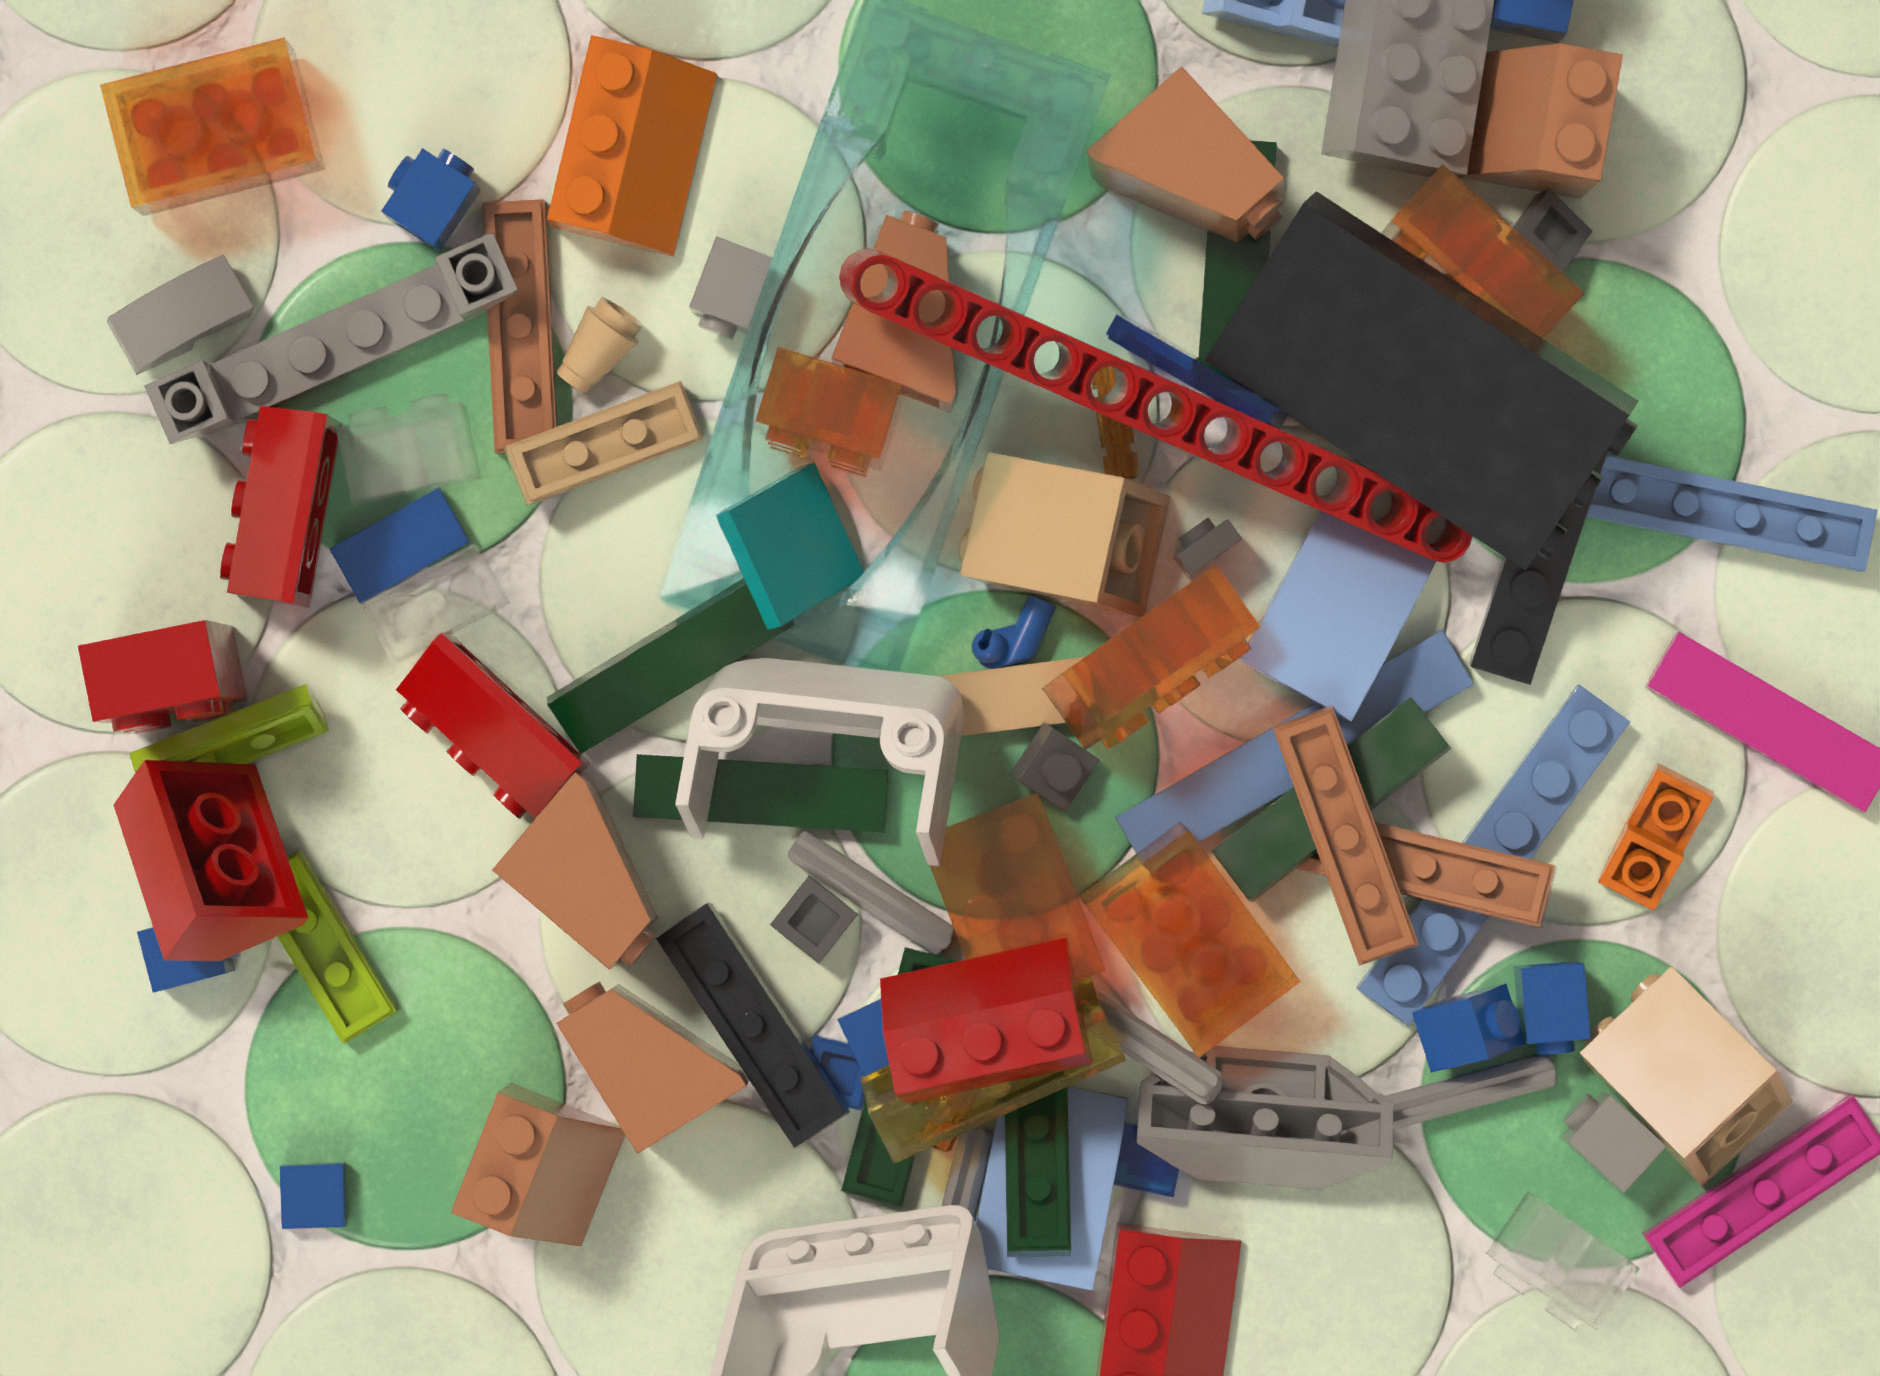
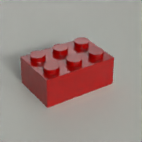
(162, 673)

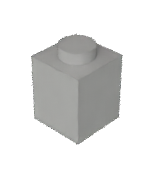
(729, 288)
(1610, 1139)

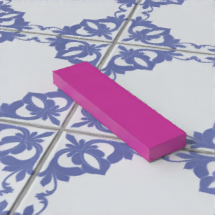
(1768, 721)
(1764, 1191)

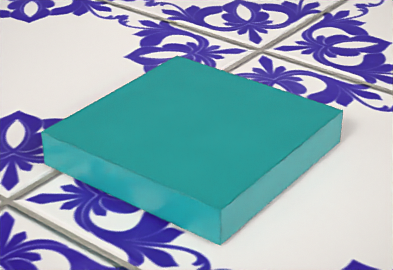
(790, 545)

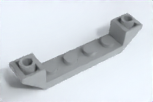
(334, 344)

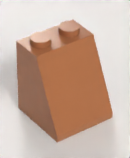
(1544, 118)
(1189, 163)
(888, 349)
(582, 876)
(646, 1063)
(538, 1168)

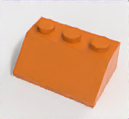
(631, 146)

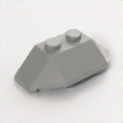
(1272, 1124)

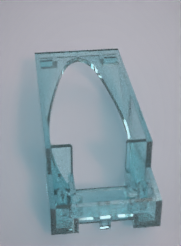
(888, 48)

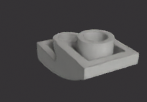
(179, 313)

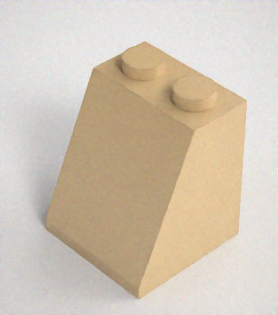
(1064, 533)
(1686, 1074)

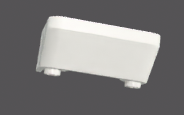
(909, 712)
(861, 1286)

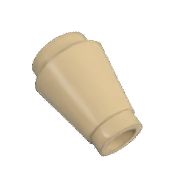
(598, 344)

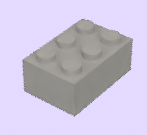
(1408, 83)

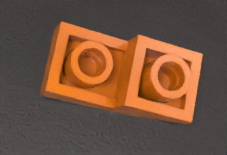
(1655, 836)

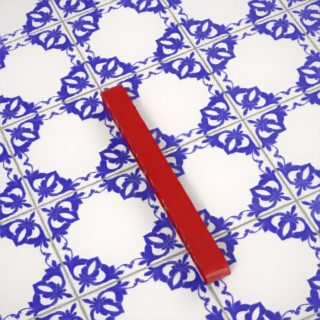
(1130, 400)

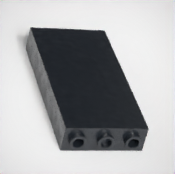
(1423, 382)

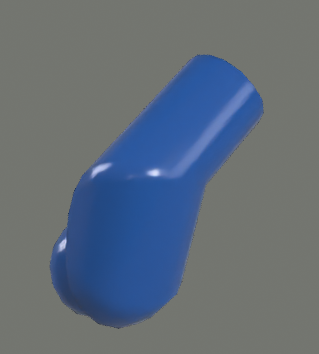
(1015, 642)

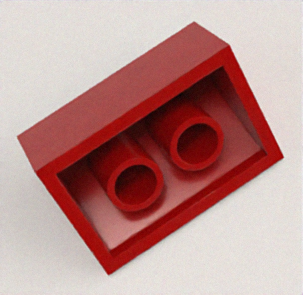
(281, 505)
(488, 726)
(208, 858)
(983, 1021)
(1168, 1303)

